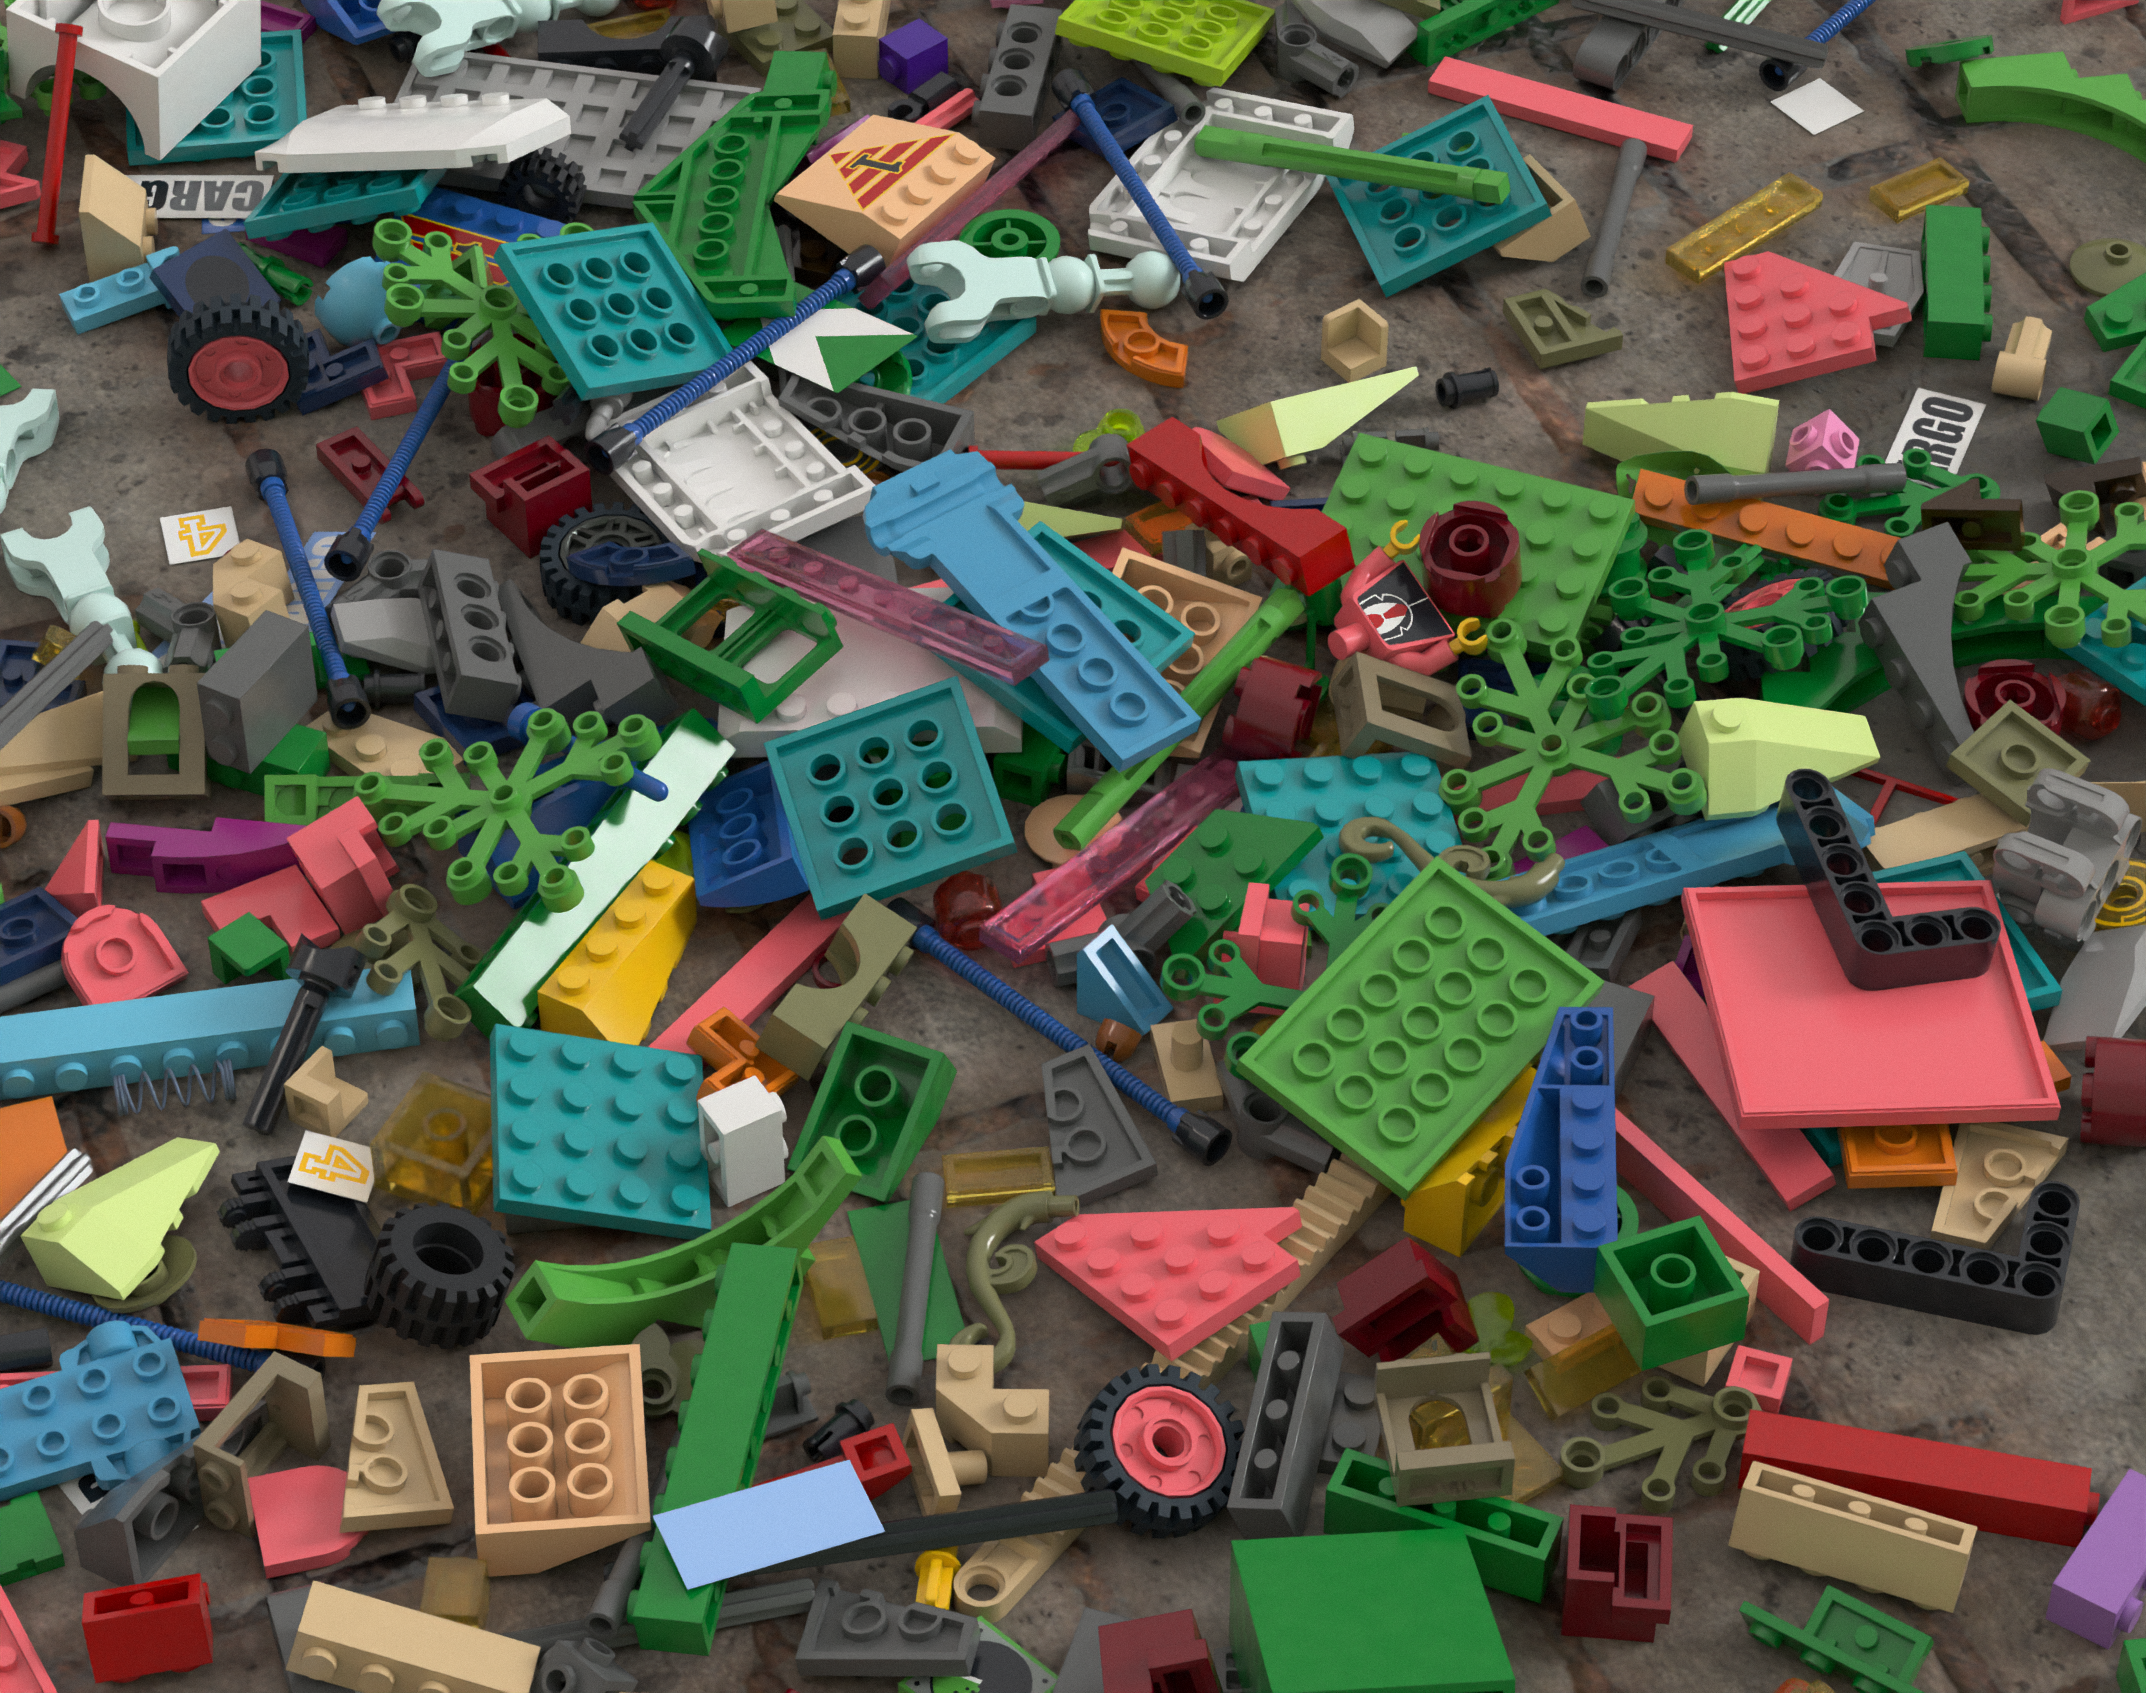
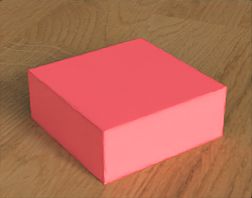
(1762, 1375)

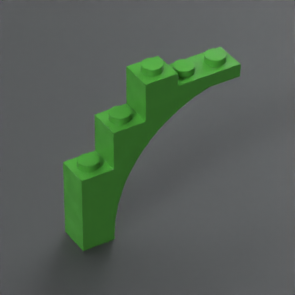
(2051, 94)
(618, 1300)

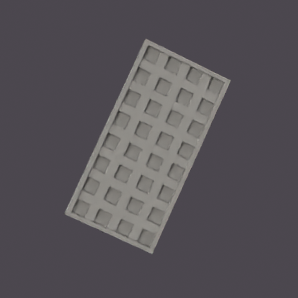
(598, 108)

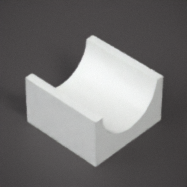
(157, 56)

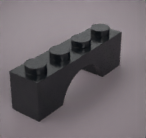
(578, 45)

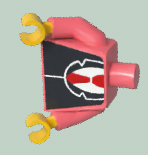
(1394, 617)

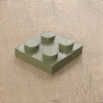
(796, 30)
(2008, 755)

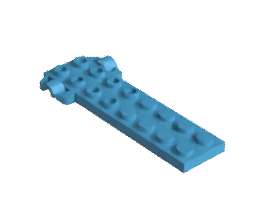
(968, 531)
(1664, 863)
(103, 1414)

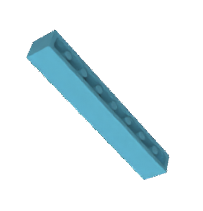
(240, 1023)

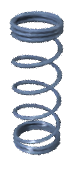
(122, 1093)

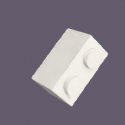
(743, 1140)

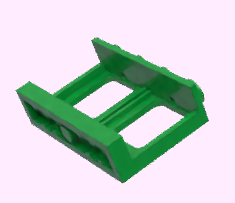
(1467, 23)
(719, 671)

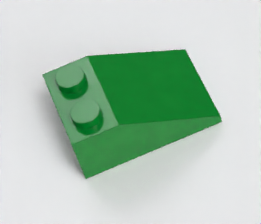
(879, 1103)

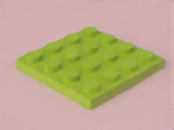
(1172, 36)

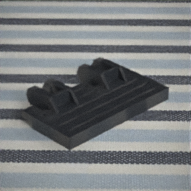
(315, 1239)

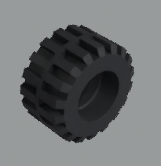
(439, 1275)

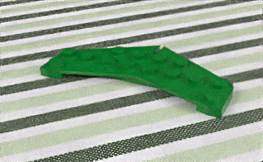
(718, 200)

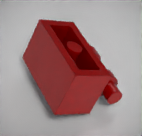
(148, 1628)

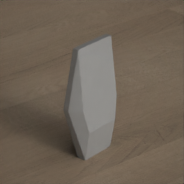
(1361, 26)
(1887, 271)
(385, 632)
(2100, 989)

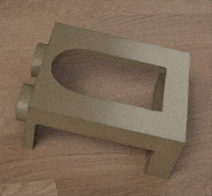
(1363, 720)
(192, 779)
(295, 1421)
(1446, 1472)

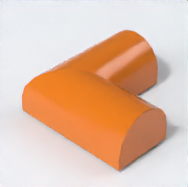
(731, 1050)

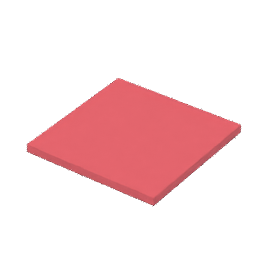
(1827, 1054)

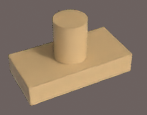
(1186, 1066)
(936, 1471)

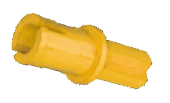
(936, 1576)

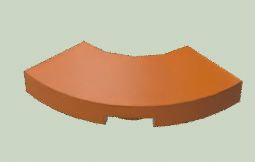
(1142, 350)

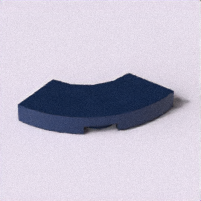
(631, 566)

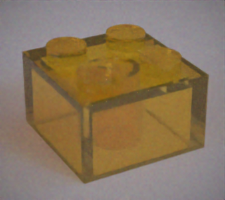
(437, 1145)

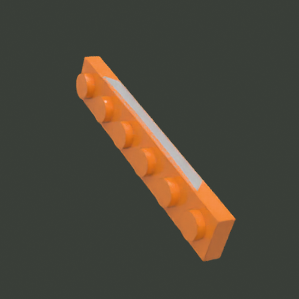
(1776, 529)

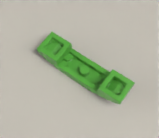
(310, 797)

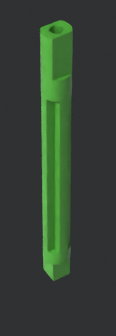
(1352, 164)
(1201, 695)

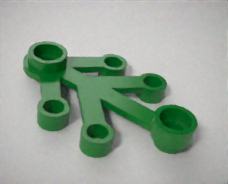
(1918, 466)

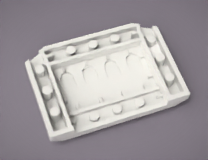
(417, 134)
(1218, 208)
(737, 468)
(863, 673)

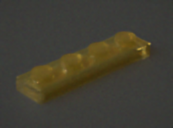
(1743, 227)

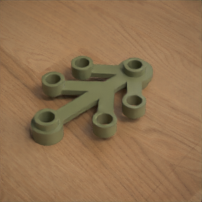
(414, 911)
(1721, 1416)

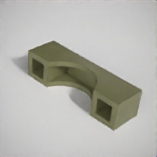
(811, 1019)

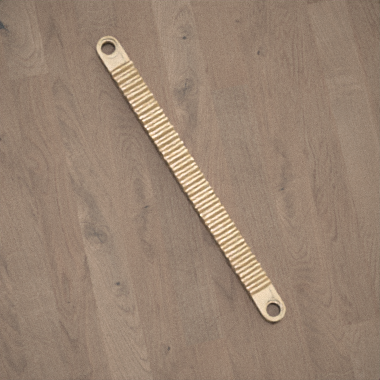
(1328, 1219)

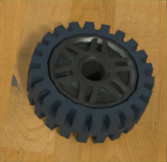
(587, 530)

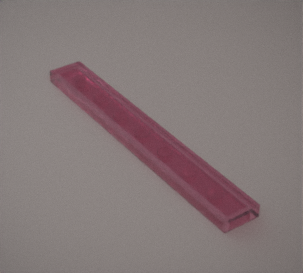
(974, 205)
(891, 607)
(1113, 858)

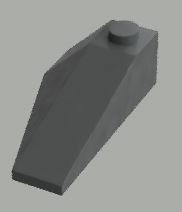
(881, 422)
(152, 1511)

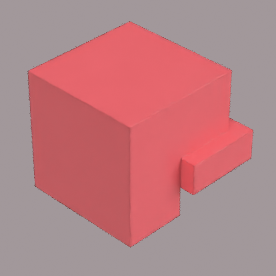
(346, 865)
(1270, 942)

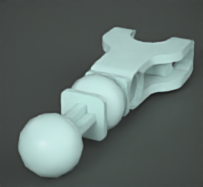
(463, 25)
(1026, 287)
(25, 432)
(74, 578)

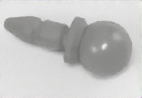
(604, 410)

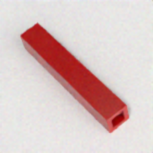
(1958, 1482)

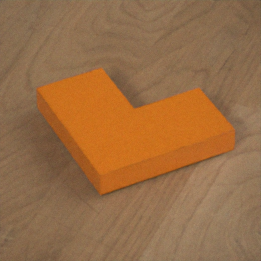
(276, 1336)

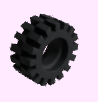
(549, 173)

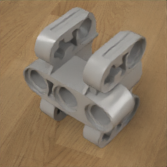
(2067, 859)

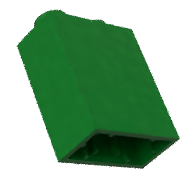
(1364, 1615)

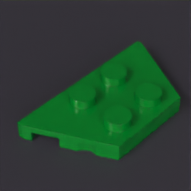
(1221, 861)

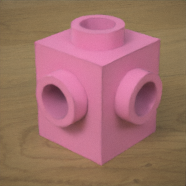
(1822, 445)

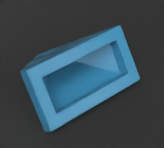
(1117, 985)

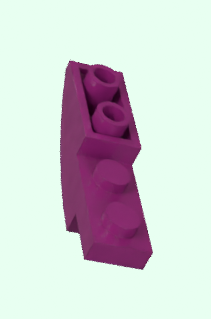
(201, 860)

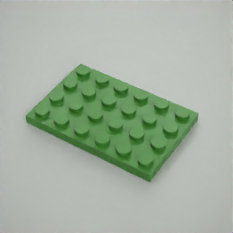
(1563, 528)
(1418, 1027)

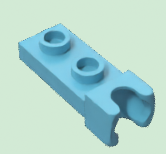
(116, 295)

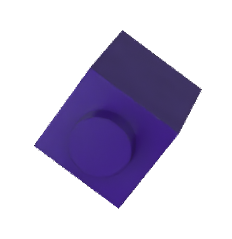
(912, 55)

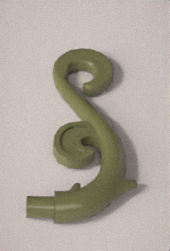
(1473, 861)
(1015, 1259)

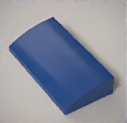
(744, 843)

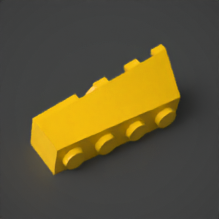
(623, 962)
(1470, 1181)

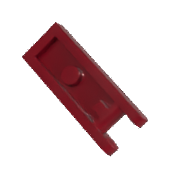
(360, 465)

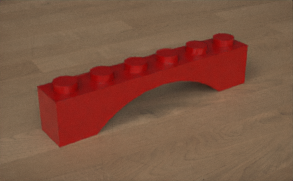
(1294, 544)

